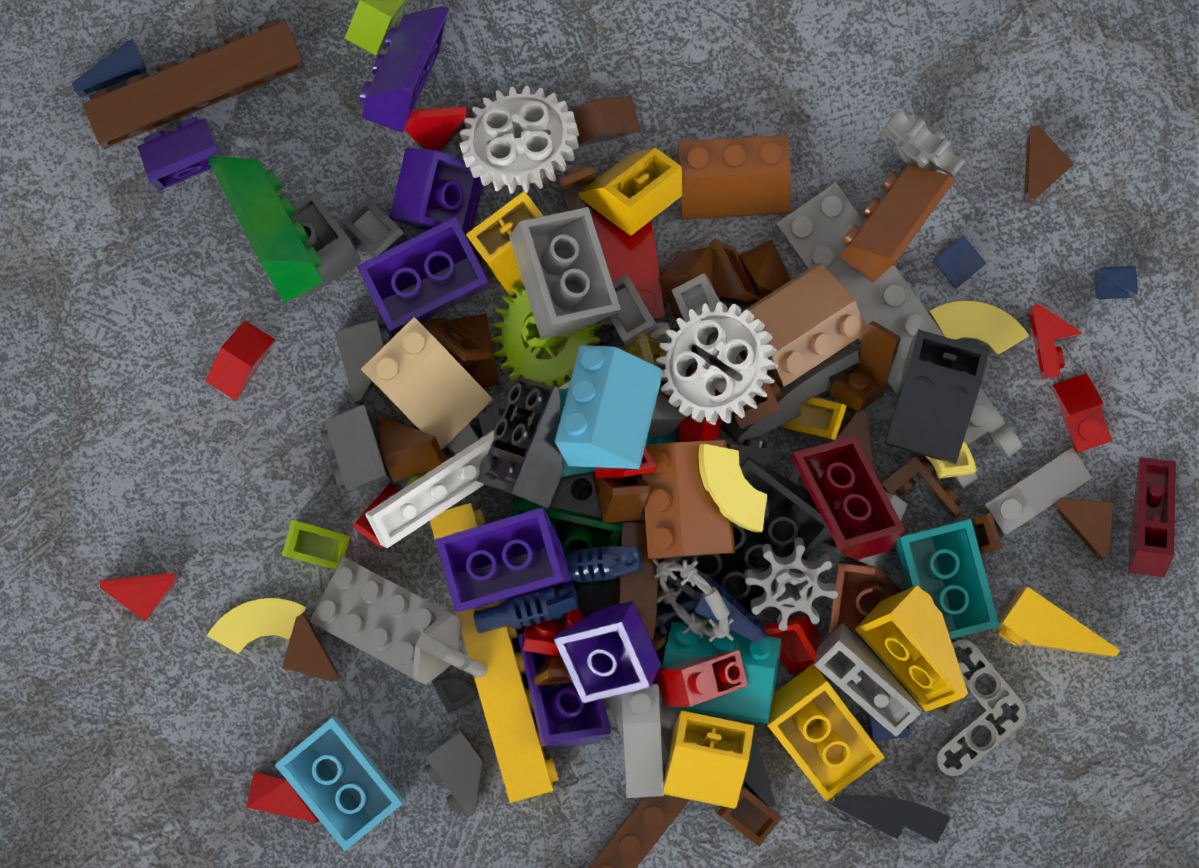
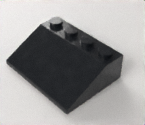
(788, 515)

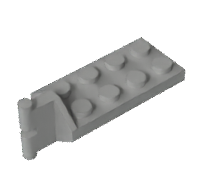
(392, 624)

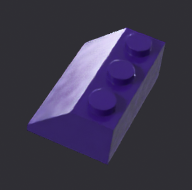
(404, 68)
(424, 276)
(502, 560)
(560, 712)

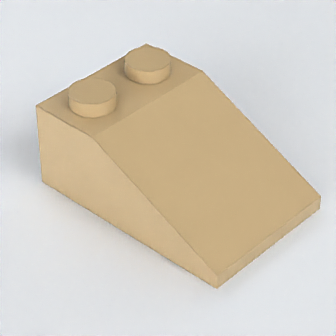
(426, 383)

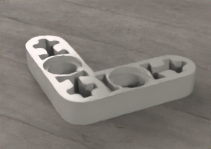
(990, 703)

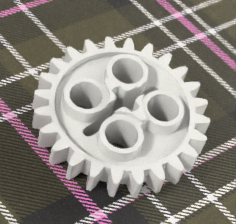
(519, 139)
(697, 392)

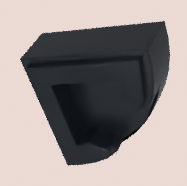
(455, 692)

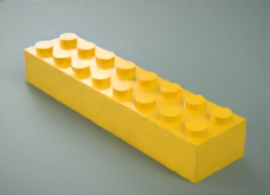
(502, 689)

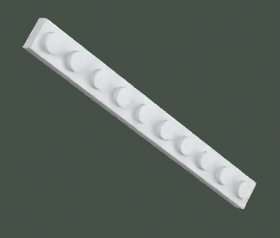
(443, 485)

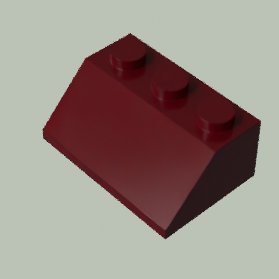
(849, 497)

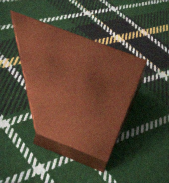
(859, 592)

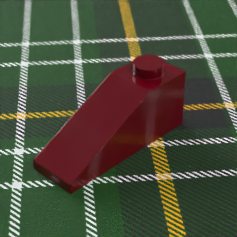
(1153, 518)

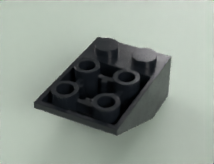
(936, 396)
(524, 449)

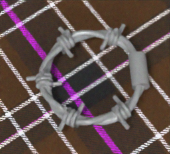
(710, 594)

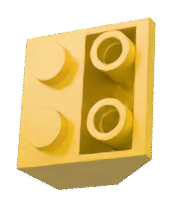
(635, 189)
(493, 242)
(707, 759)

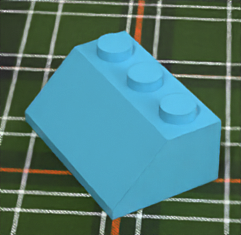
(608, 409)
(340, 783)

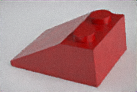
(631, 256)

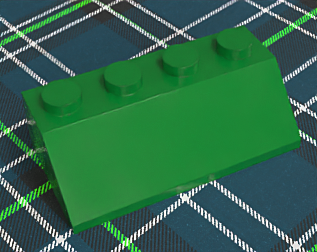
(268, 224)

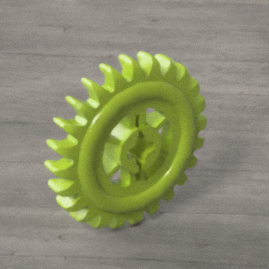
(525, 347)

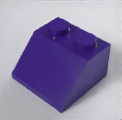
(178, 154)
(434, 190)
(609, 653)

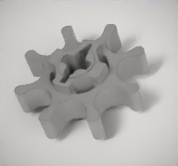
(921, 145)
(798, 572)

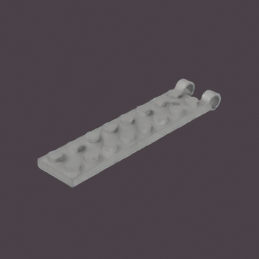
(816, 237)

